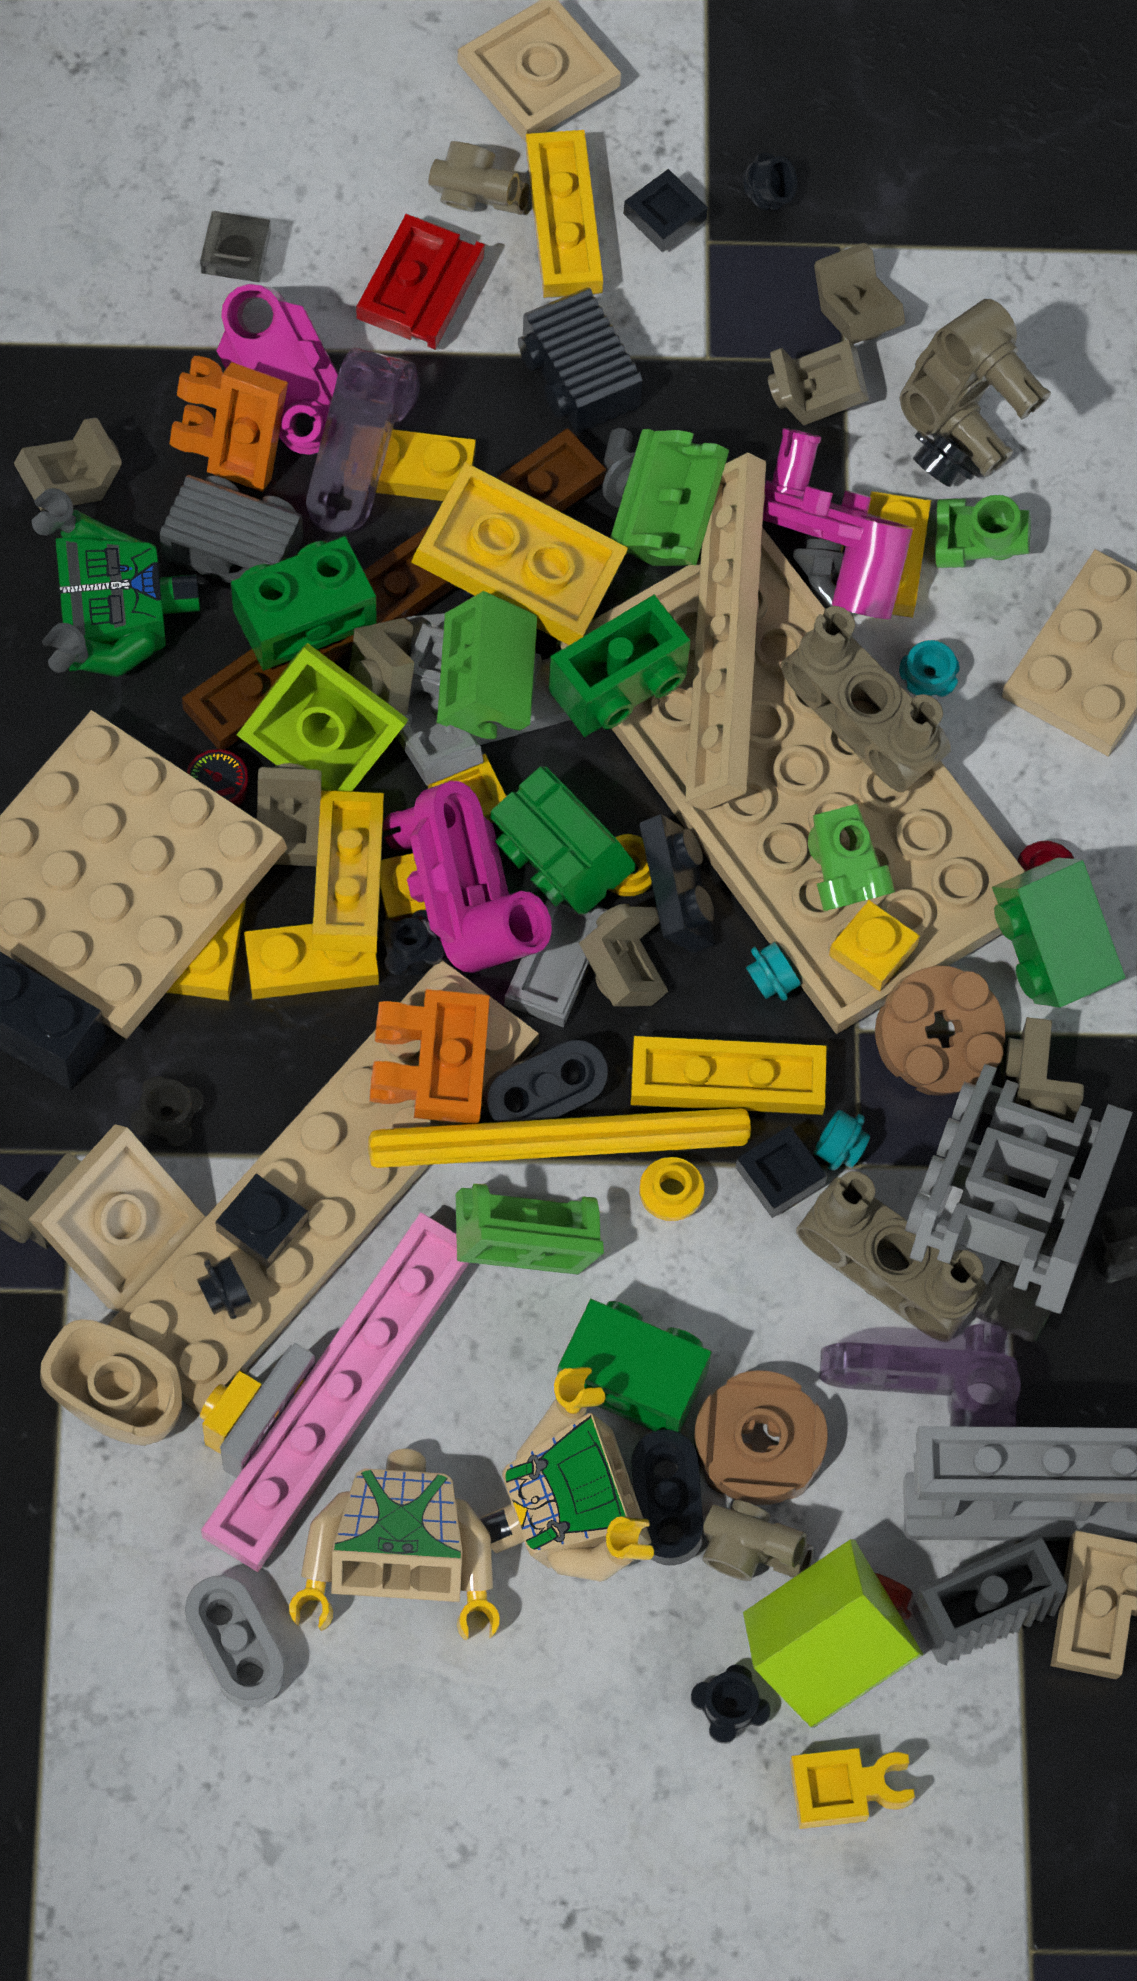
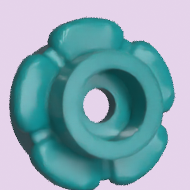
(930, 655)
(772, 972)
(842, 1141)

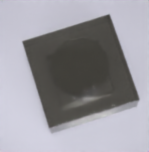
(235, 246)

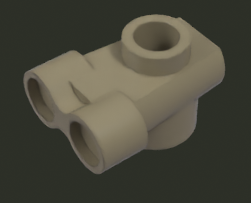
(469, 178)
(744, 1538)

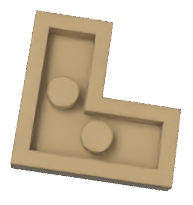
(1096, 1605)

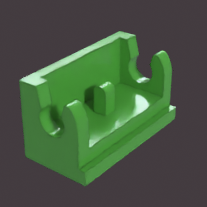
(669, 497)
(487, 666)
(527, 1231)

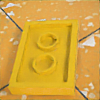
(520, 552)

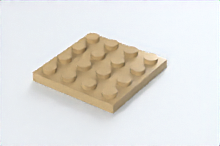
(121, 871)

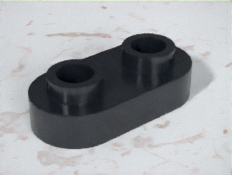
(542, 1086)
(669, 1499)

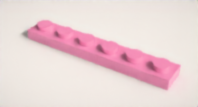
(336, 1394)

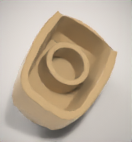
(113, 1382)

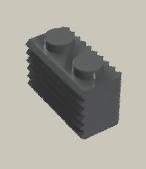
(226, 531)
(989, 1599)

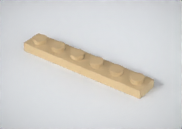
(726, 637)

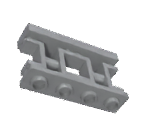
(1007, 1219)
(1021, 1483)

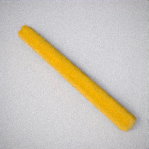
(558, 1137)

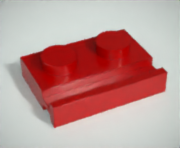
(420, 281)

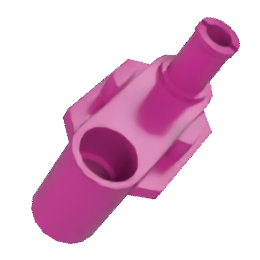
(284, 351)
(873, 544)
(465, 880)

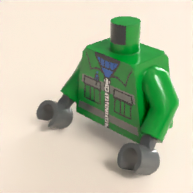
(107, 592)

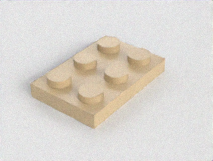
(1085, 658)

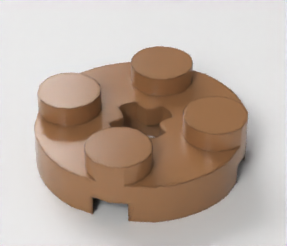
(961, 1000)
(784, 1468)

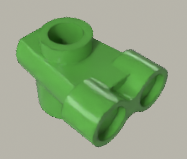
(987, 530)
(851, 873)

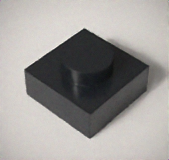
(665, 210)
(781, 1171)
(261, 1220)

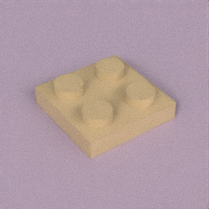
(539, 67)
(117, 1217)

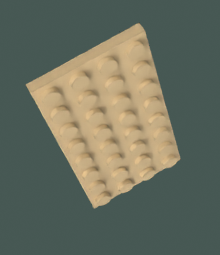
(929, 835)

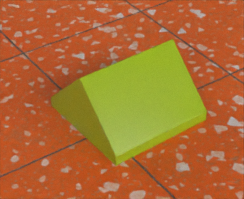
(322, 722)
(828, 1635)

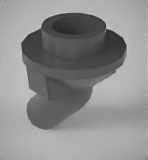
(617, 464)
(822, 565)

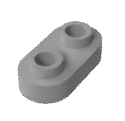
(236, 1643)

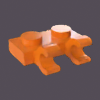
(246, 421)
(450, 1055)

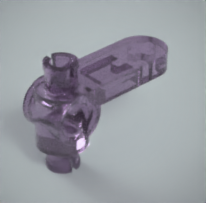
(366, 402)
(933, 1373)

